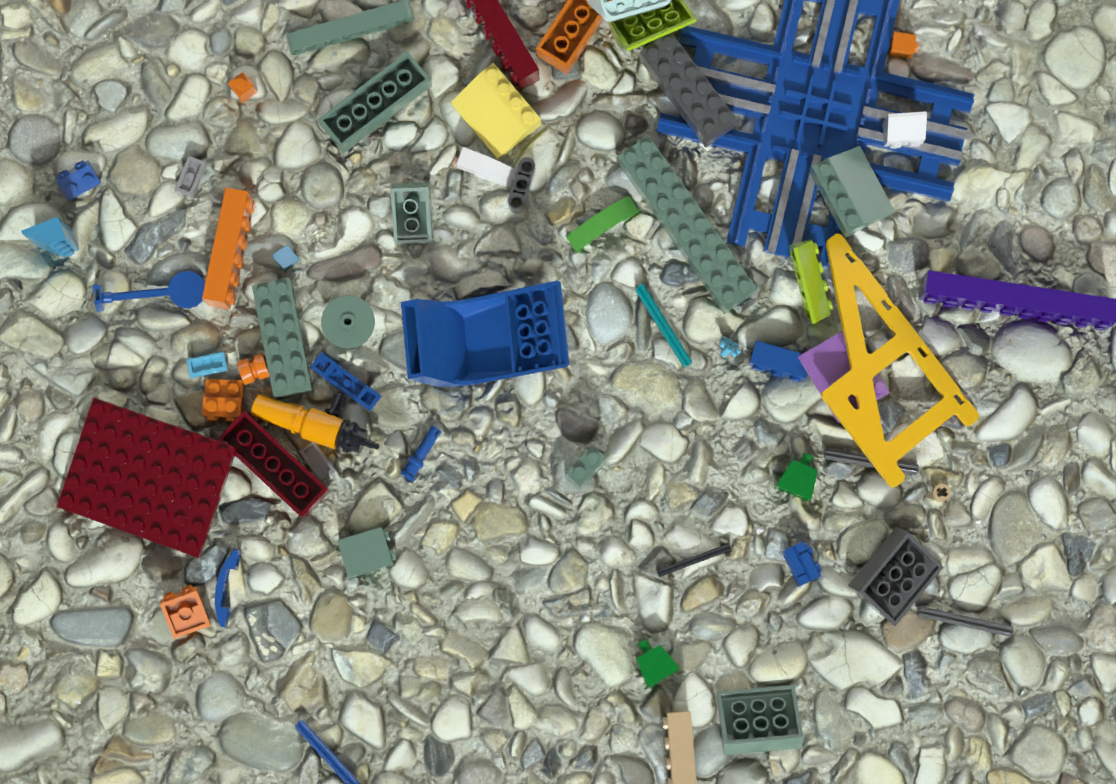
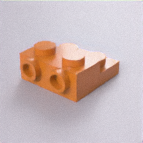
(223, 399)
(184, 611)

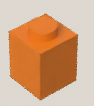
(903, 45)
(242, 87)

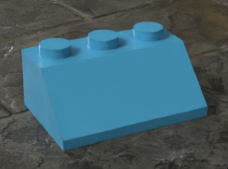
(53, 237)

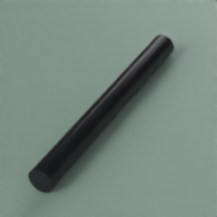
(693, 560)

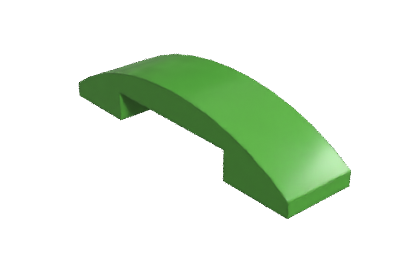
(601, 223)

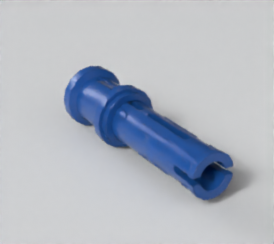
(416, 461)

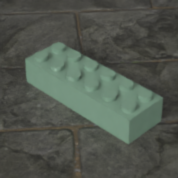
(375, 102)
(282, 338)

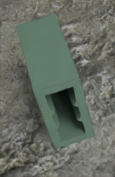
(586, 467)
(366, 552)

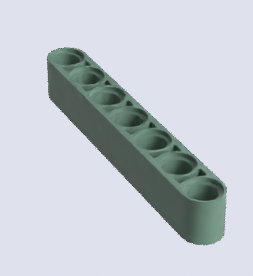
(350, 27)

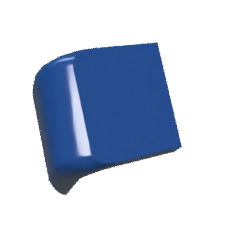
(485, 336)

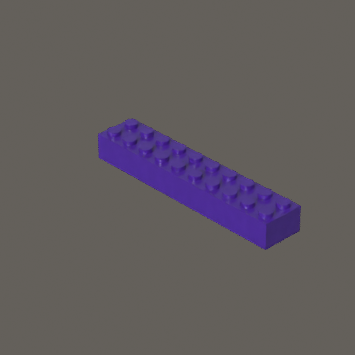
(1018, 300)

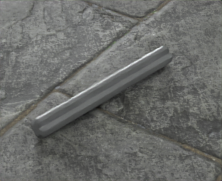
(862, 460)
(965, 621)

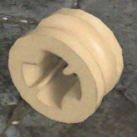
(940, 487)

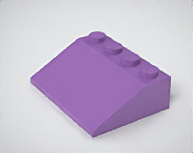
(829, 363)

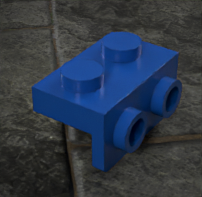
(77, 180)

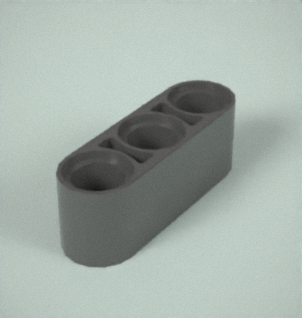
(521, 176)

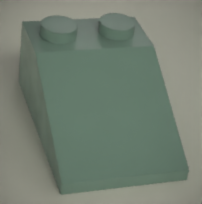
(411, 212)

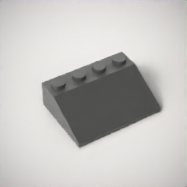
(895, 576)

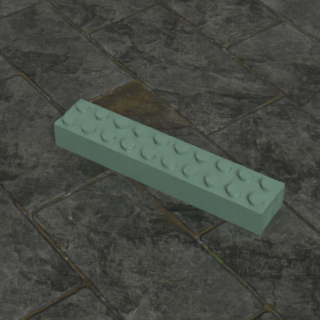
(686, 224)

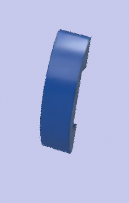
(345, 382)
(223, 613)

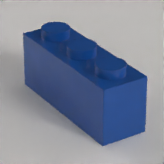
(777, 361)

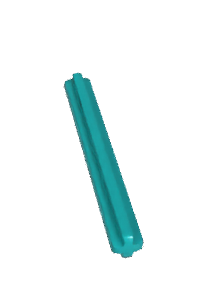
(663, 325)

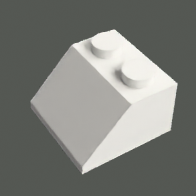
(904, 129)

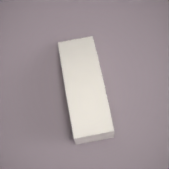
(486, 167)

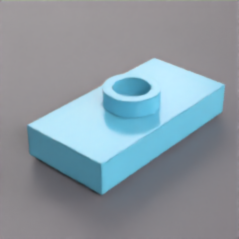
(207, 365)

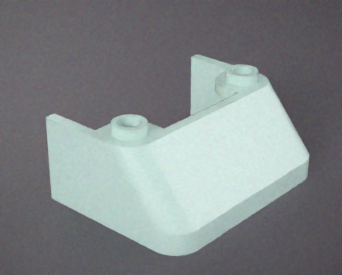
(621, 9)

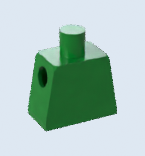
(799, 478)
(654, 663)

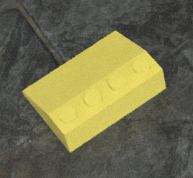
(496, 111)

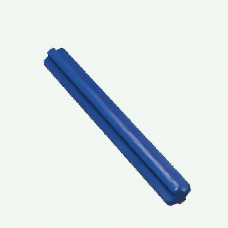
(326, 753)

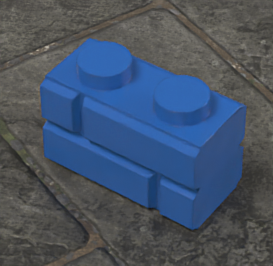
(801, 563)

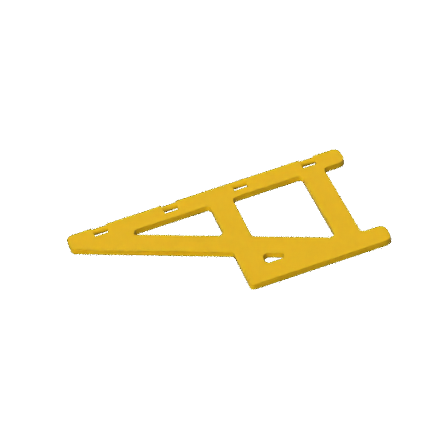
(865, 422)

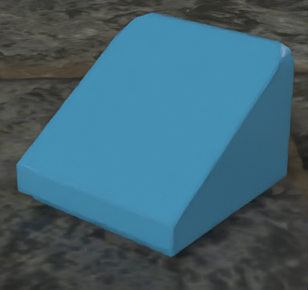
(285, 258)

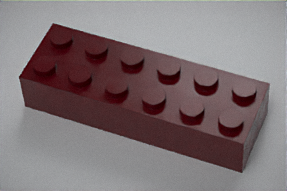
(505, 42)
(274, 465)

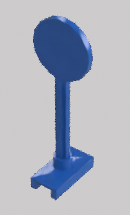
(184, 291)

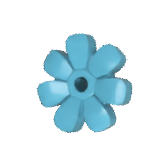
(729, 347)

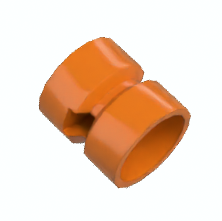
(253, 368)

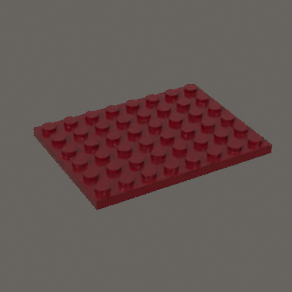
(147, 477)

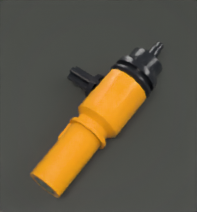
(313, 424)

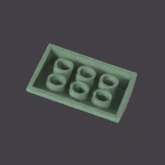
(851, 191)
(759, 720)

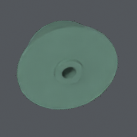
(348, 321)

